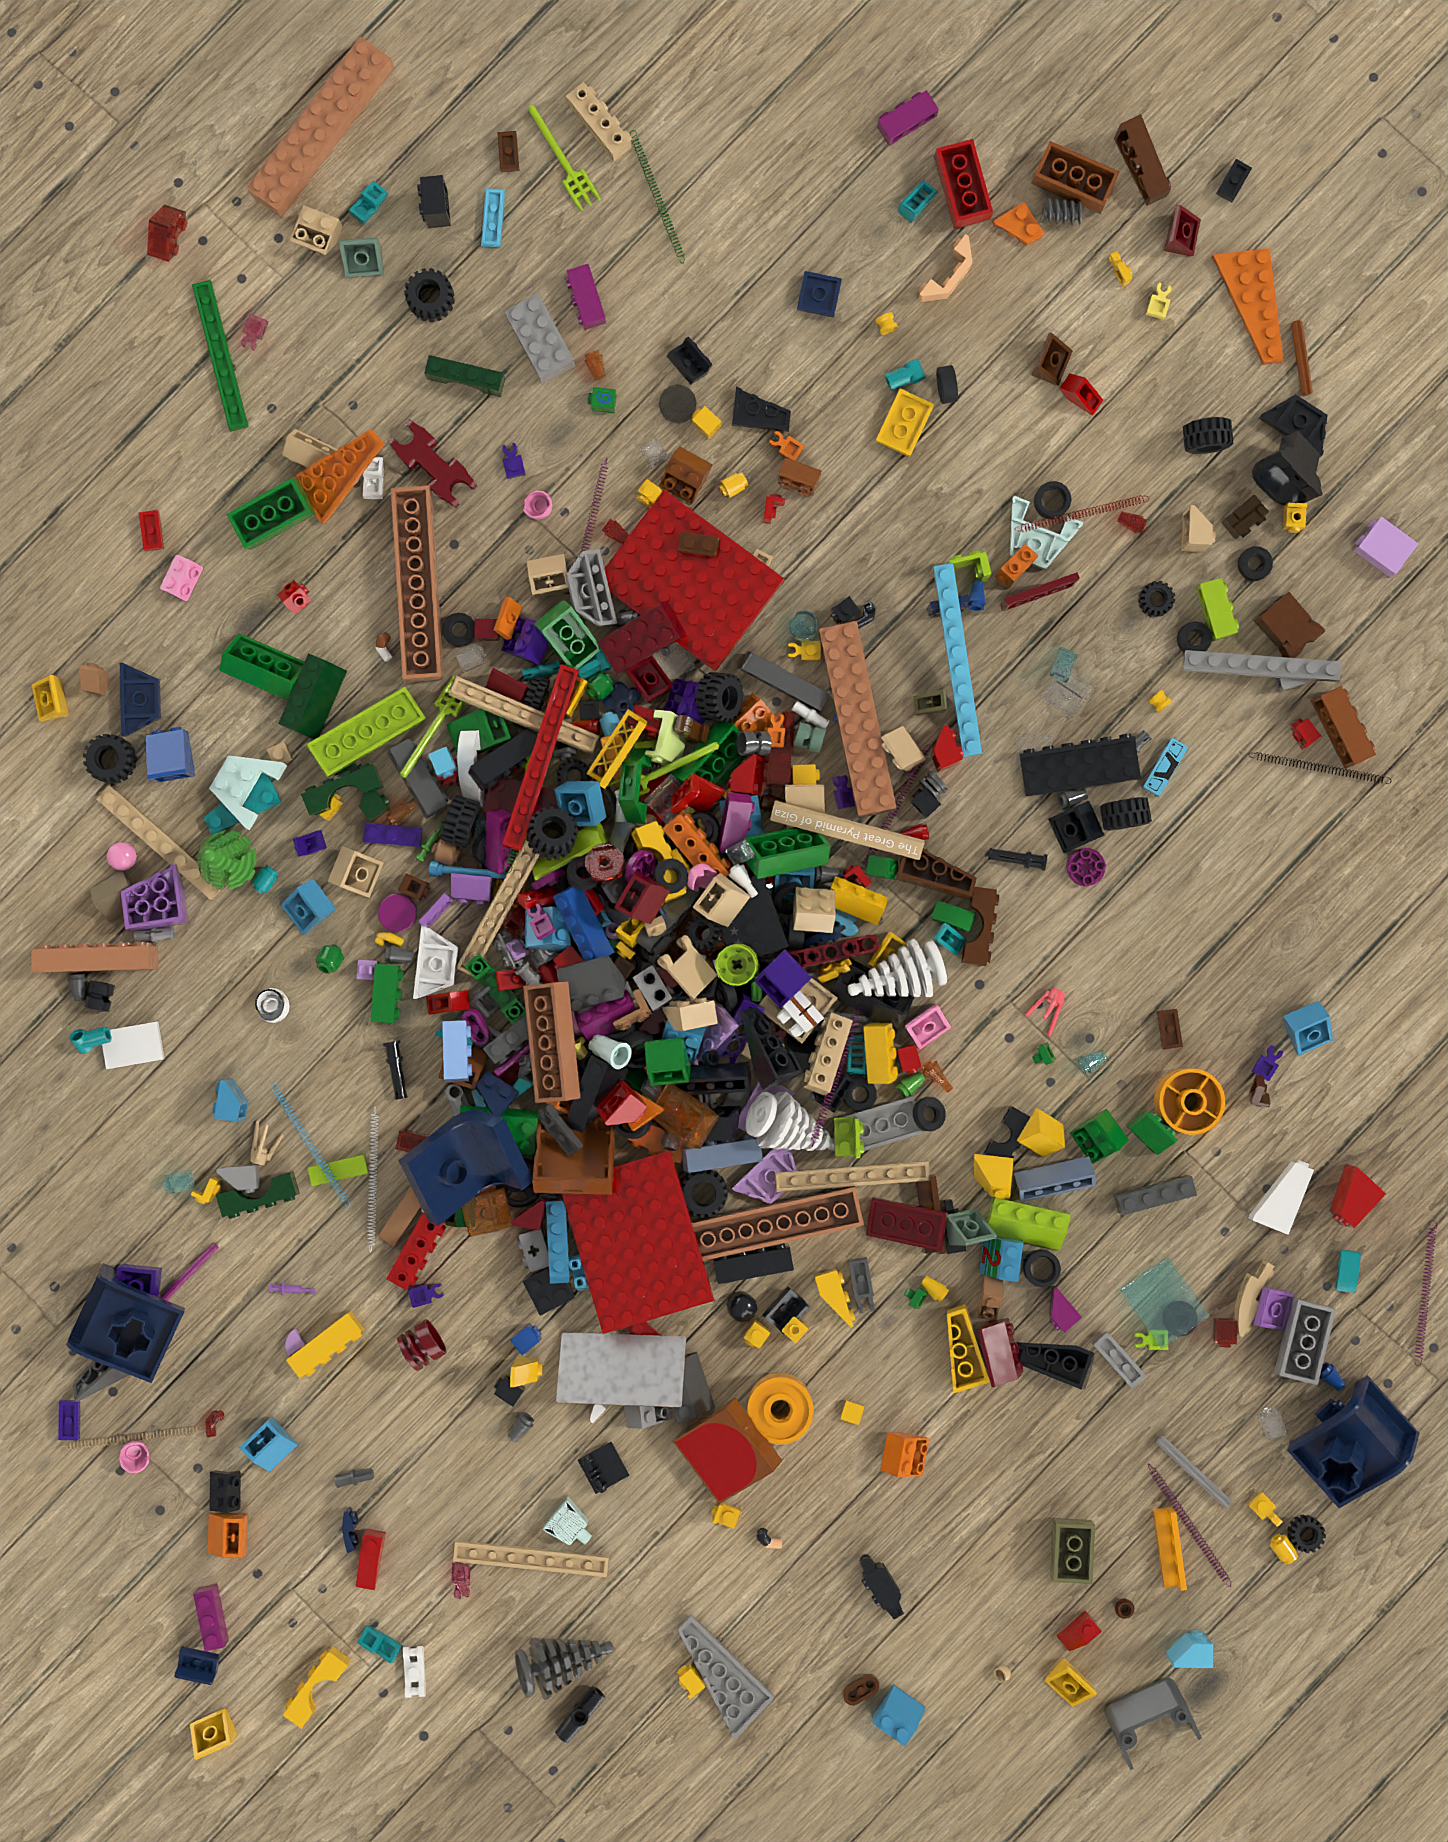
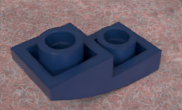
(824, 937)
(350, 1523)

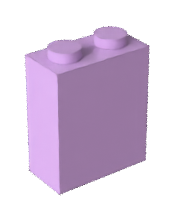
(1385, 546)

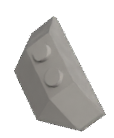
(590, 589)

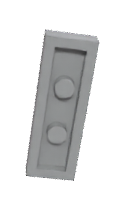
(1119, 1359)

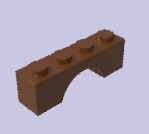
(984, 902)

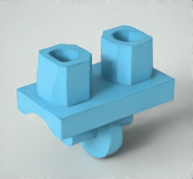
(580, 1279)

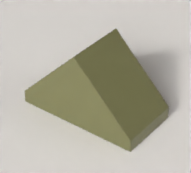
(930, 702)

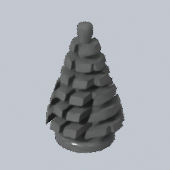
(553, 1664)

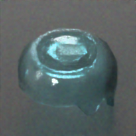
(803, 626)

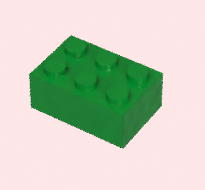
(568, 635)

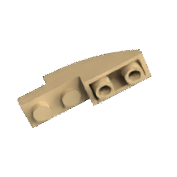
(1246, 1303)

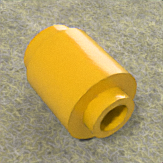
(733, 485)
(1283, 1549)

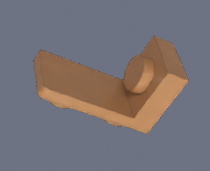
(641, 1014)

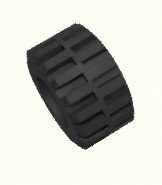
(425, 280)
(1208, 435)
(719, 696)
(95, 753)
(1125, 813)
(555, 820)
(460, 821)
(716, 1204)

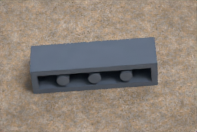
(720, 1155)
(1054, 1179)

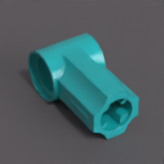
(910, 373)
(596, 664)
(86, 1040)

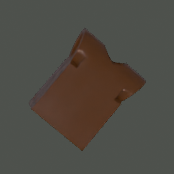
(1288, 625)

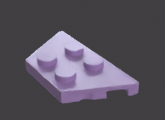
(761, 1178)

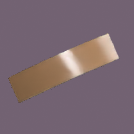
(400, 1219)

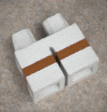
(793, 1009)

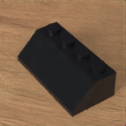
(880, 1008)

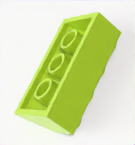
(585, 841)
(1028, 1222)

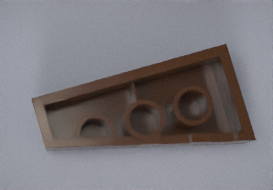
(1142, 160)
(936, 874)

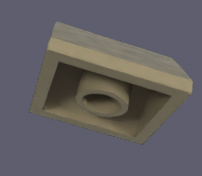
(108, 895)

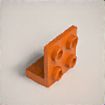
(752, 715)

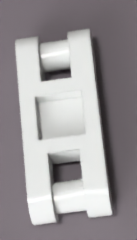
(414, 1671)

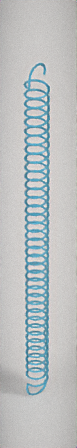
(300, 1130)

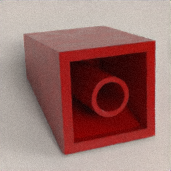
(1354, 1197)

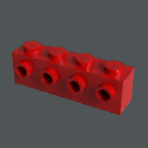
(414, 1253)

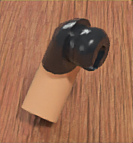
(766, 1541)

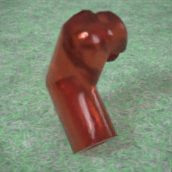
(211, 1421)

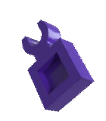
(513, 464)
(843, 794)
(1266, 1065)
(422, 1294)

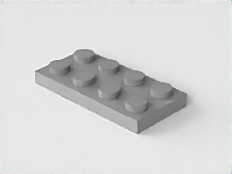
(888, 1123)

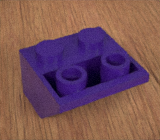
(526, 642)
(683, 700)
(782, 979)

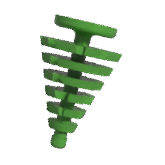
(226, 859)

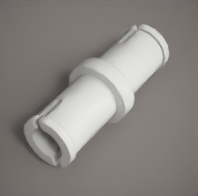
(810, 715)

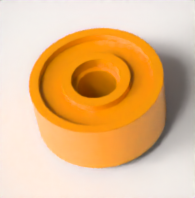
(1170, 1099)
(789, 1425)

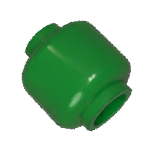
(599, 686)
(329, 959)

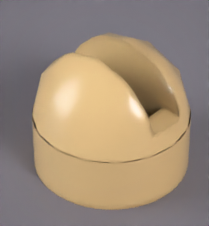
(1002, 1674)

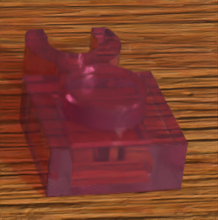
(254, 328)

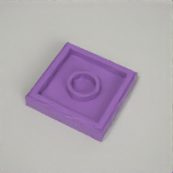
(436, 910)
(1273, 1308)

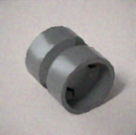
(753, 743)

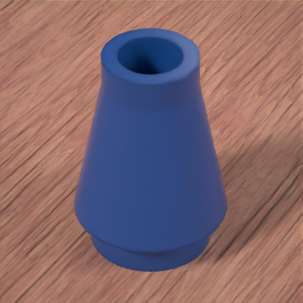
(977, 596)
(1331, 1376)

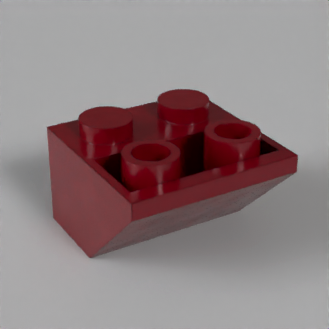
(642, 898)

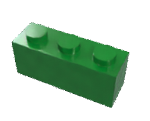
(386, 993)

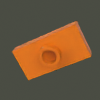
(507, 618)

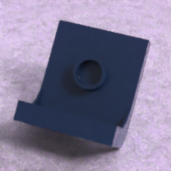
(461, 1161)
(124, 1326)
(1357, 1446)

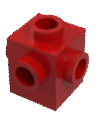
(294, 596)

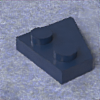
(496, 1093)

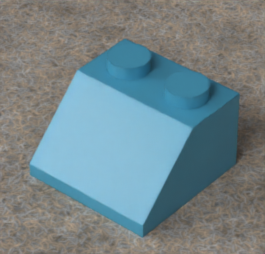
(1191, 1651)

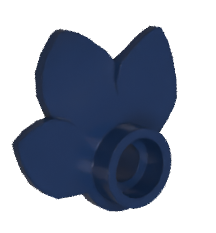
(620, 697)

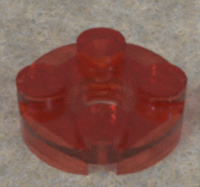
(605, 873)

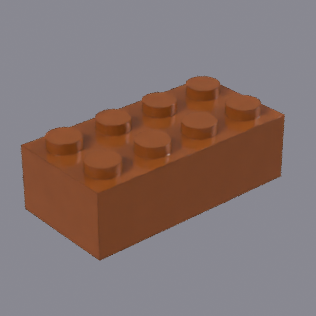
(1075, 177)
(1343, 727)

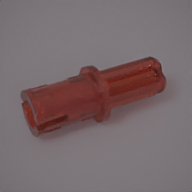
(788, 724)

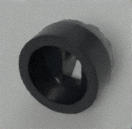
(710, 1058)

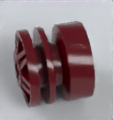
(418, 1347)

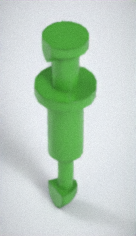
(429, 844)

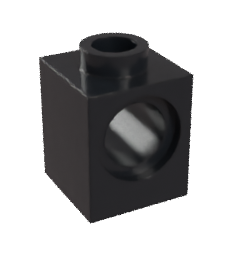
(925, 802)
(507, 1393)

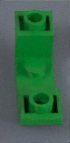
(630, 785)
(507, 1000)

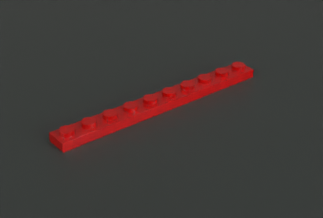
(540, 758)

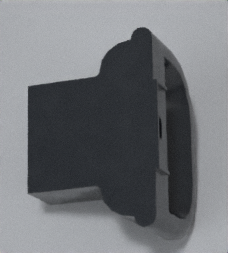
(1290, 472)

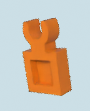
(789, 448)
(776, 732)

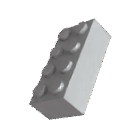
(539, 338)
(1305, 1341)

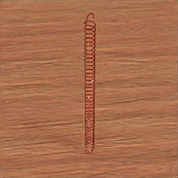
(1082, 513)

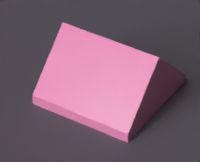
(927, 1026)

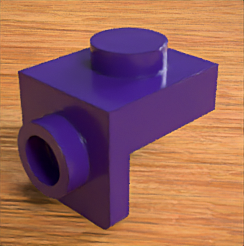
(309, 843)

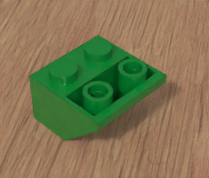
(667, 1061)
(1152, 1132)
(1099, 1136)

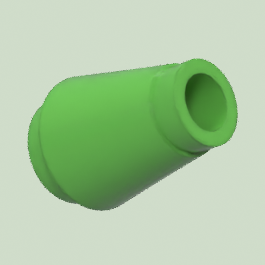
(910, 1084)

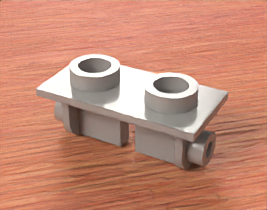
(499, 944)

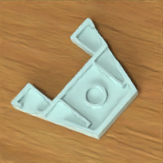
(1040, 540)
(237, 780)

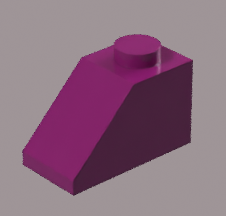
(1061, 1311)

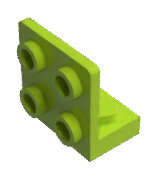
(976, 558)
(847, 1137)

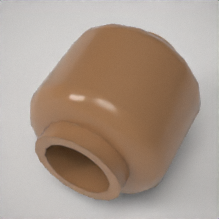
(446, 852)

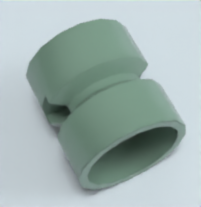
(809, 737)

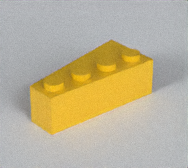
(966, 1357)

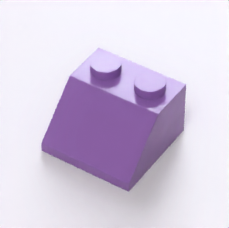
(471, 888)

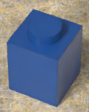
(526, 1338)

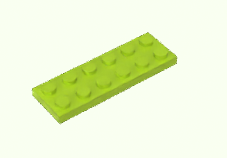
(366, 732)

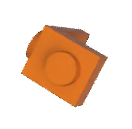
(1015, 566)

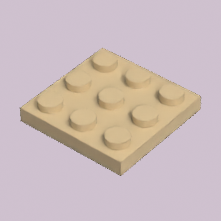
(814, 992)

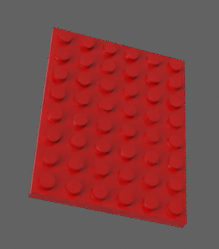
(708, 595)
(639, 1245)

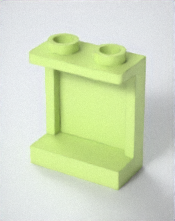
(669, 744)

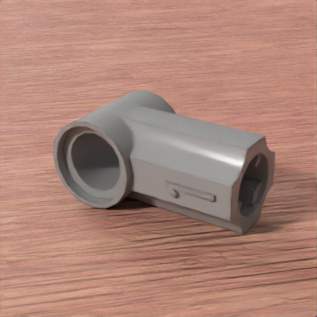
(456, 1101)

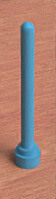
(437, 869)

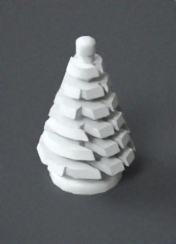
(905, 972)
(784, 1125)

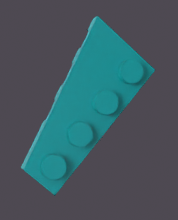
(260, 799)

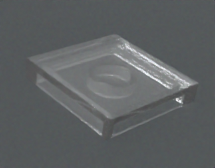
(661, 798)

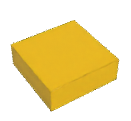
(852, 1412)

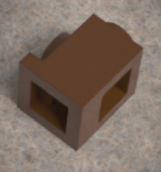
(407, 887)

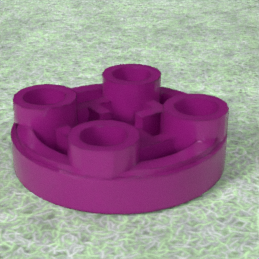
(643, 862)
(1085, 867)
(397, 913)

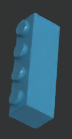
(557, 1242)

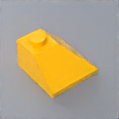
(994, 1174)

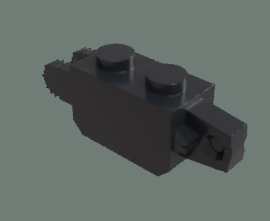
(882, 1586)

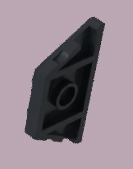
(1298, 415)

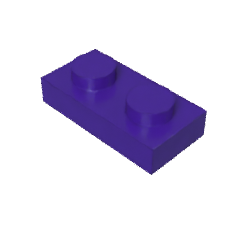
(69, 1420)

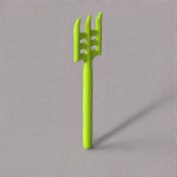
(572, 175)
(444, 710)
(670, 767)

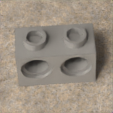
(650, 990)

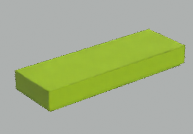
(341, 1168)

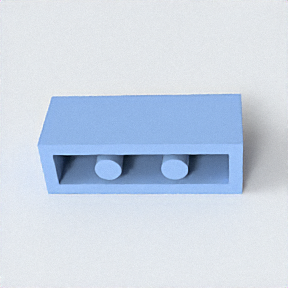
(456, 1051)

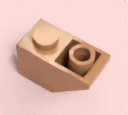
(93, 679)
(990, 1298)

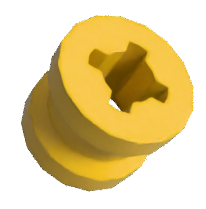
(886, 323)
(1160, 700)

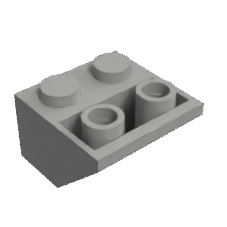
(645, 1416)

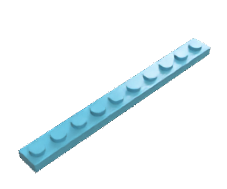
(957, 659)

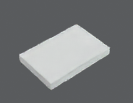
(133, 1045)

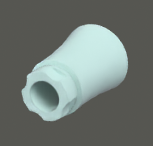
(611, 1051)

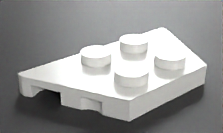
(435, 963)

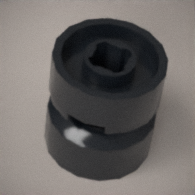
(99, 996)

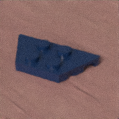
(138, 699)

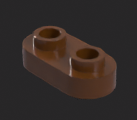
(862, 1690)

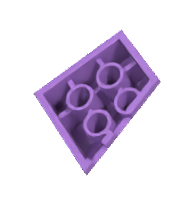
(155, 902)

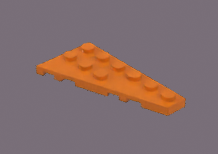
(1253, 293)
(335, 475)

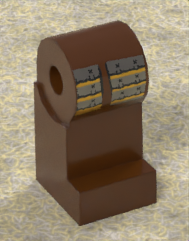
(691, 730)

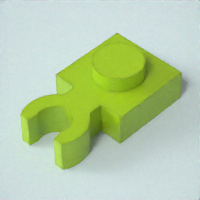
(1148, 1339)

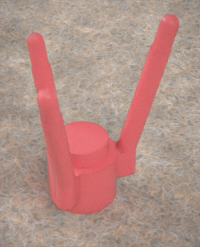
(1055, 999)

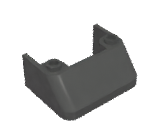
(1145, 1707)

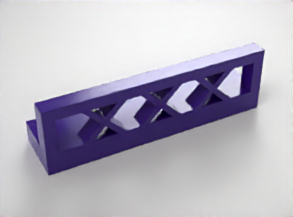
(743, 1004)

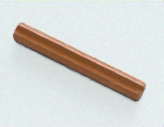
(1301, 358)

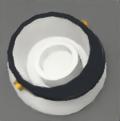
(272, 1005)

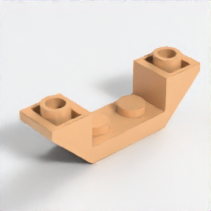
(932, 290)

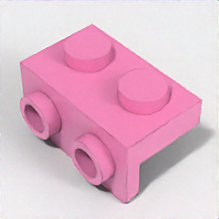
(181, 577)

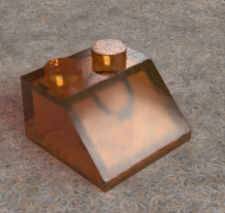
(487, 1212)

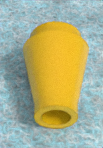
(934, 1288)

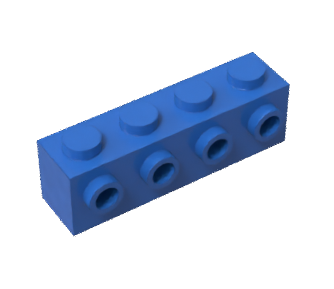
(583, 923)

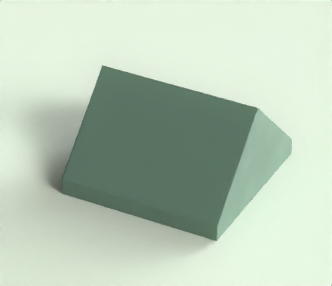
(361, 257)
(968, 1228)

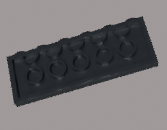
(1080, 765)

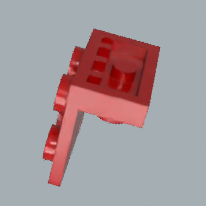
(653, 725)
(696, 794)

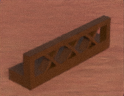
(928, 1198)

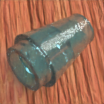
(1092, 1061)

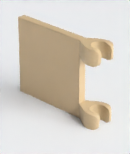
(806, 797)
(690, 968)

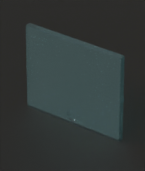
(1165, 1303)

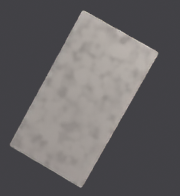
(621, 1369)

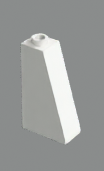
(1283, 1199)

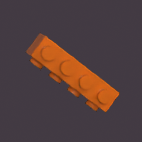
(694, 845)

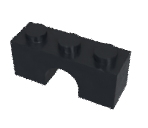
(1016, 1122)

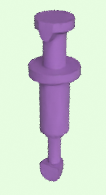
(289, 1289)

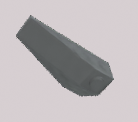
(95, 1379)

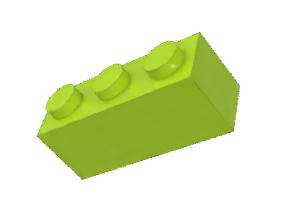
(1217, 609)

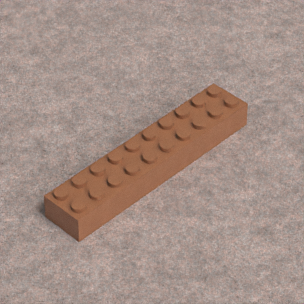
(320, 126)
(417, 584)
(857, 719)
(778, 1223)

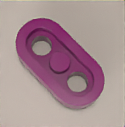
(477, 1026)

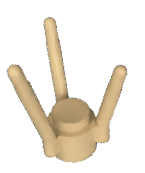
(259, 1153)

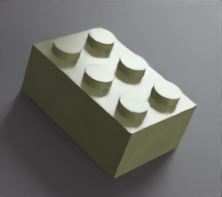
(1072, 1550)

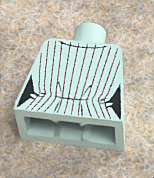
(568, 1523)

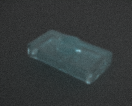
(1063, 664)
(740, 852)

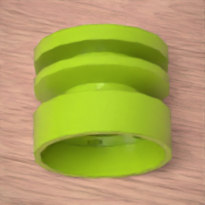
(725, 964)

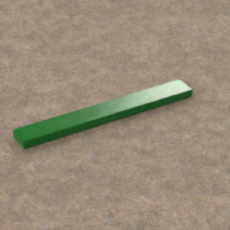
(220, 355)

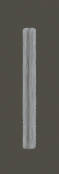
(1193, 1471)

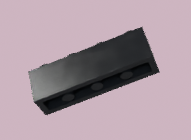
(503, 760)
(718, 1079)
(753, 1264)

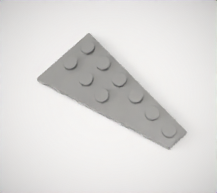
(730, 1683)

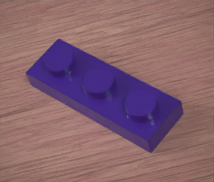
(392, 834)

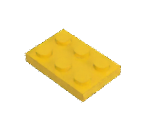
(904, 422)

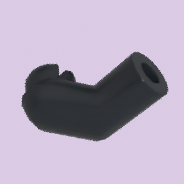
(868, 614)

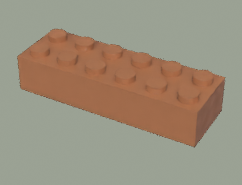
(90, 958)
(551, 1042)

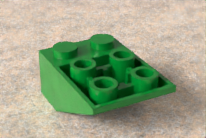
(491, 727)

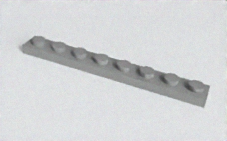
(1262, 666)

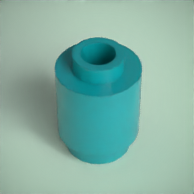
(264, 879)

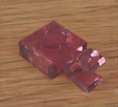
(461, 1579)

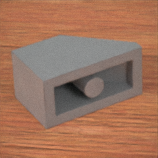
(242, 1177)

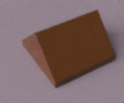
(1052, 360)

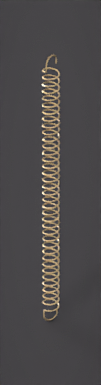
(131, 1438)

